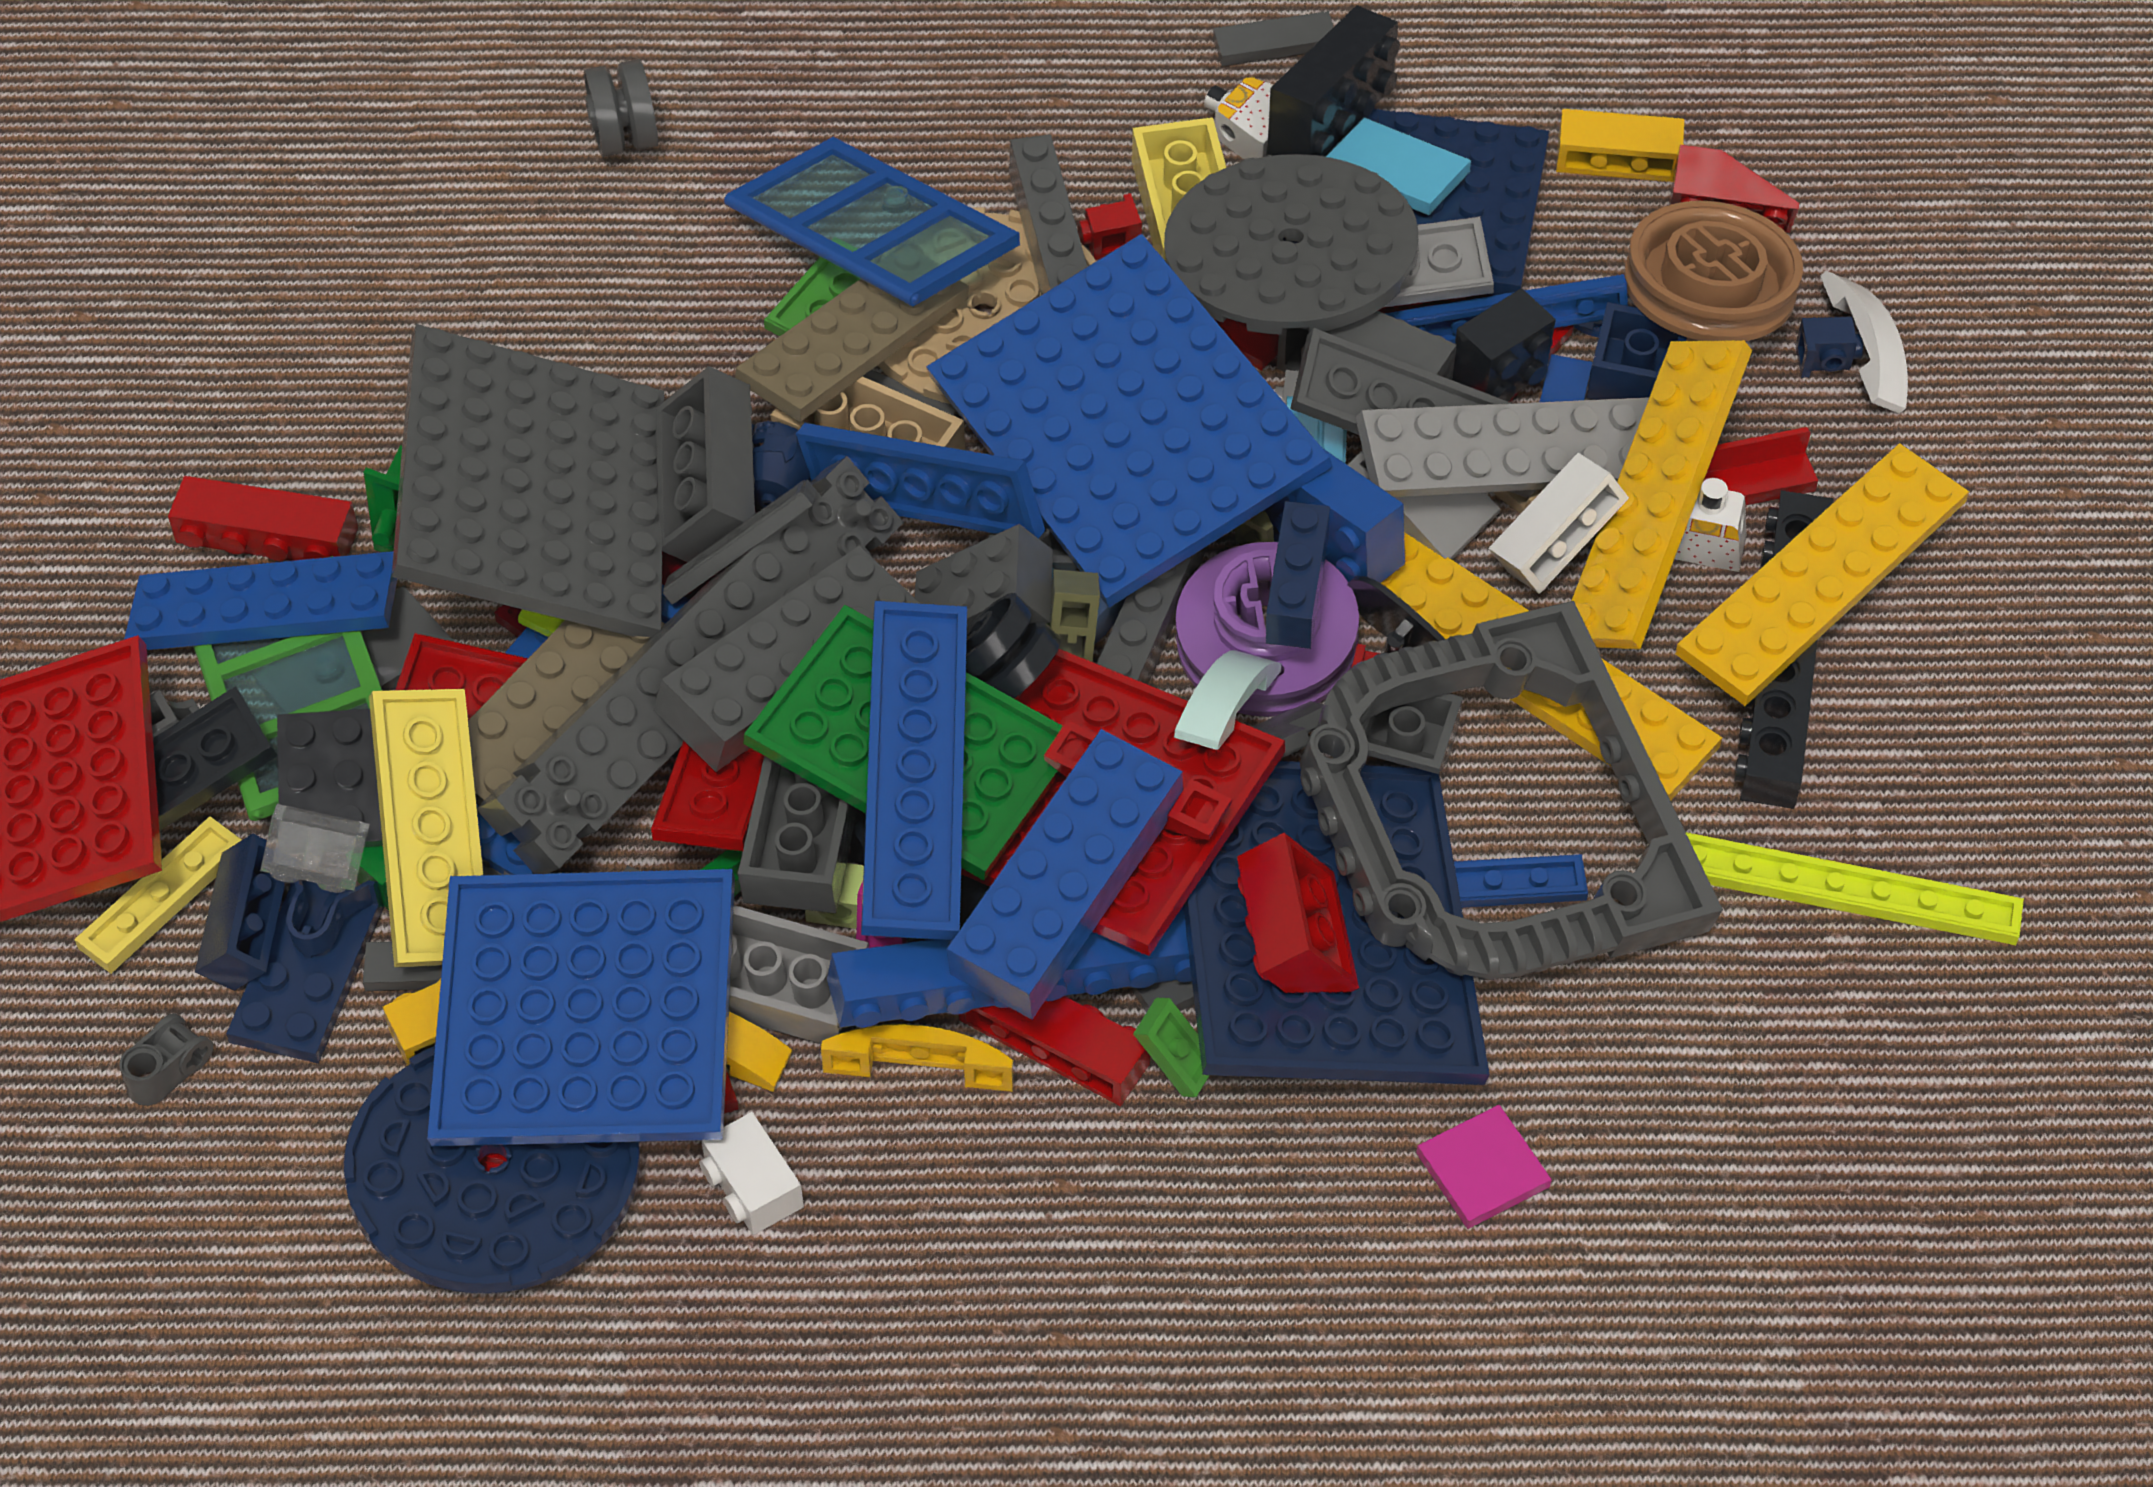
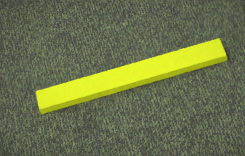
(1859, 890)

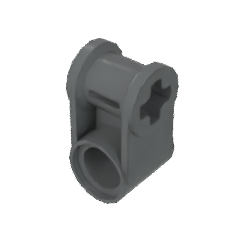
(169, 1054)

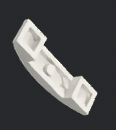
(1886, 372)

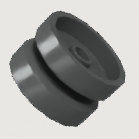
(618, 108)

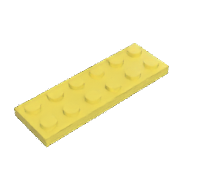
(424, 812)

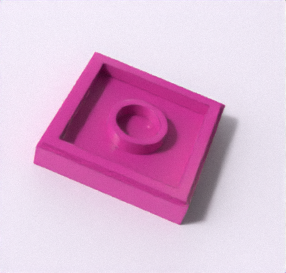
(1483, 1166)

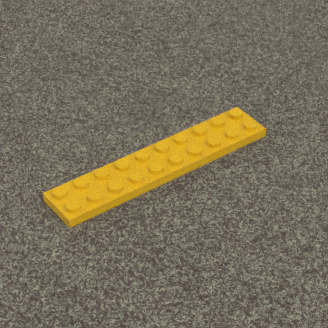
(1458, 600)

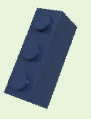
(1297, 575)
(240, 917)

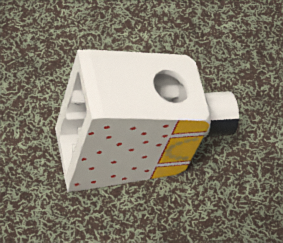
(1242, 116)
(1715, 528)

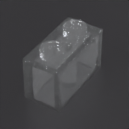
(314, 848)

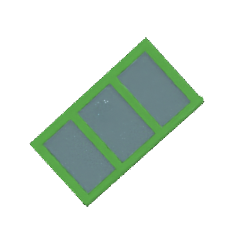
(288, 678)

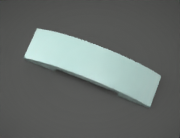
(1221, 694)

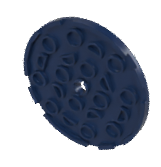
(471, 1227)

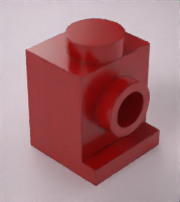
(1109, 226)

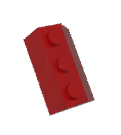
(1295, 919)

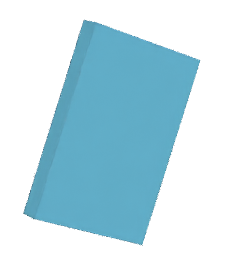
(1412, 166)

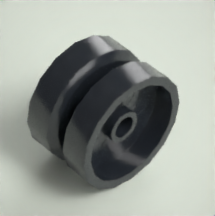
(1007, 647)

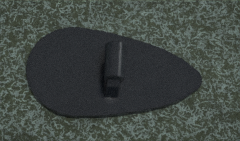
(1391, 615)

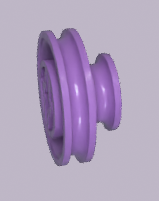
(1241, 583)

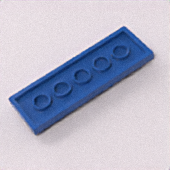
(931, 480)
(263, 601)

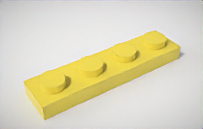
(156, 897)

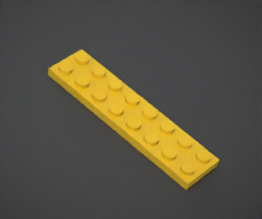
(1662, 484)
(1821, 574)

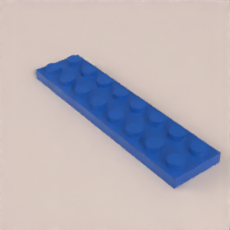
(915, 772)

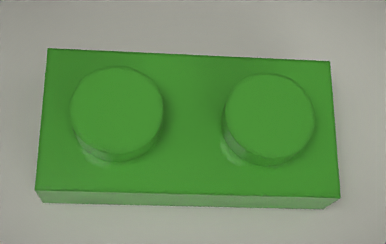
(1172, 1046)

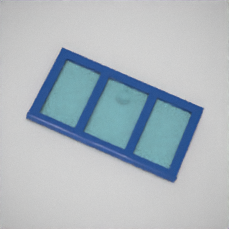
(873, 220)

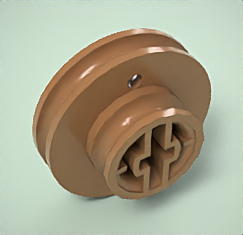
(1713, 271)

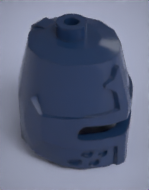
(777, 462)

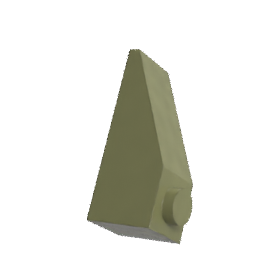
(1075, 610)

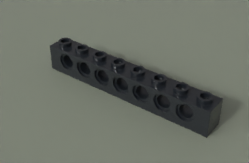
(1778, 777)

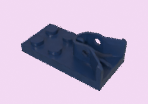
(308, 971)

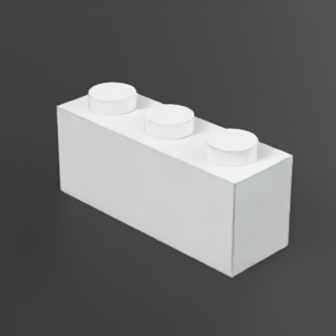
(1559, 522)

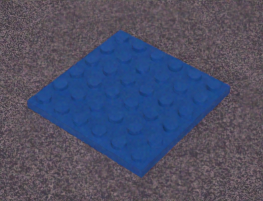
(583, 1008)

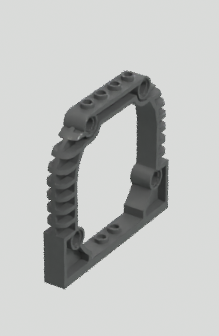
(1552, 657)

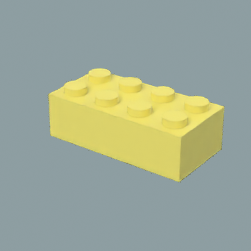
(1169, 163)

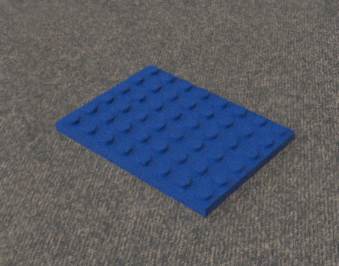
(1129, 417)

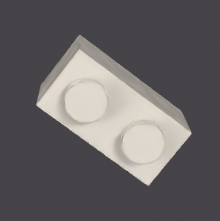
(751, 1174)

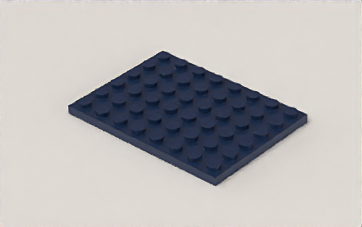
(1407, 1014)

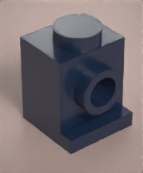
(1827, 344)

